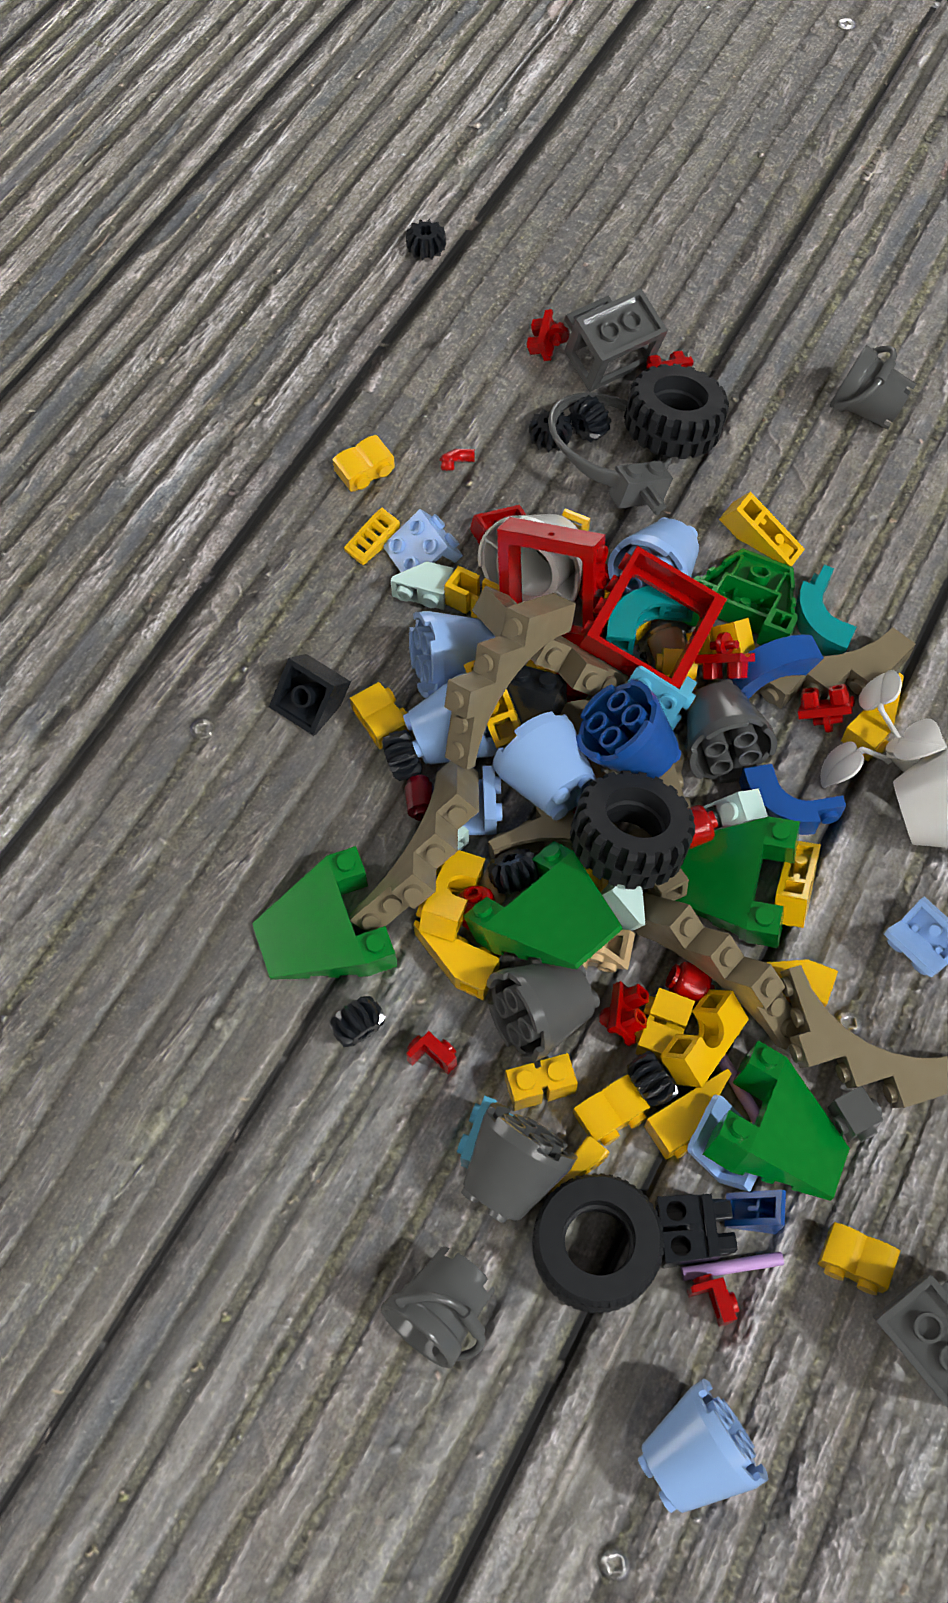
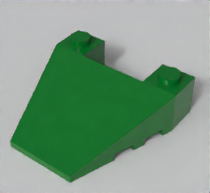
(754, 590)
(726, 877)
(554, 919)
(311, 930)
(790, 1136)

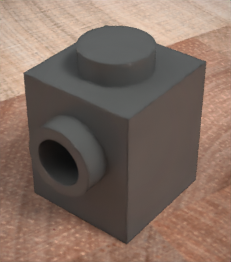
(856, 1115)

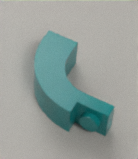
(638, 608)
(814, 619)

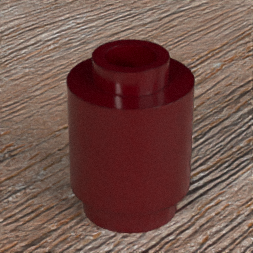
(418, 796)

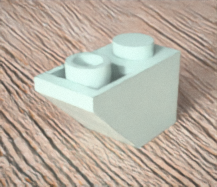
(422, 584)
(738, 808)

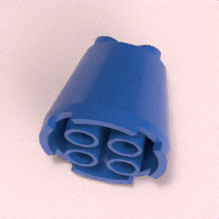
(628, 731)

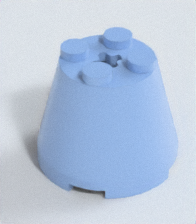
(665, 539)
(442, 645)
(431, 727)
(546, 764)
(700, 1453)

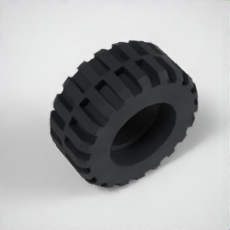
(676, 411)
(624, 857)

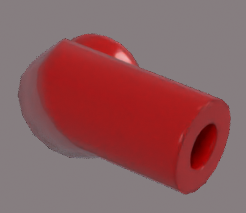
(456, 455)

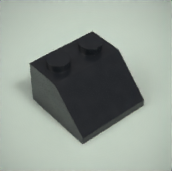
(537, 692)
(308, 693)

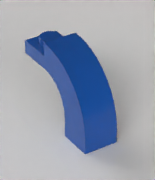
(779, 659)
(782, 805)

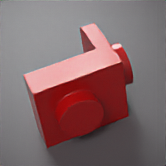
(439, 1051)
(722, 1301)

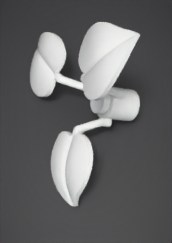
(919, 739)

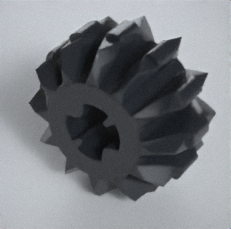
(425, 239)
(589, 418)
(541, 434)
(401, 755)
(513, 871)
(357, 1021)
(652, 1079)

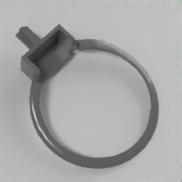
(630, 483)

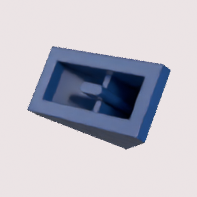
(757, 1211)

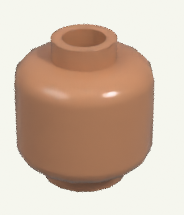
(665, 637)

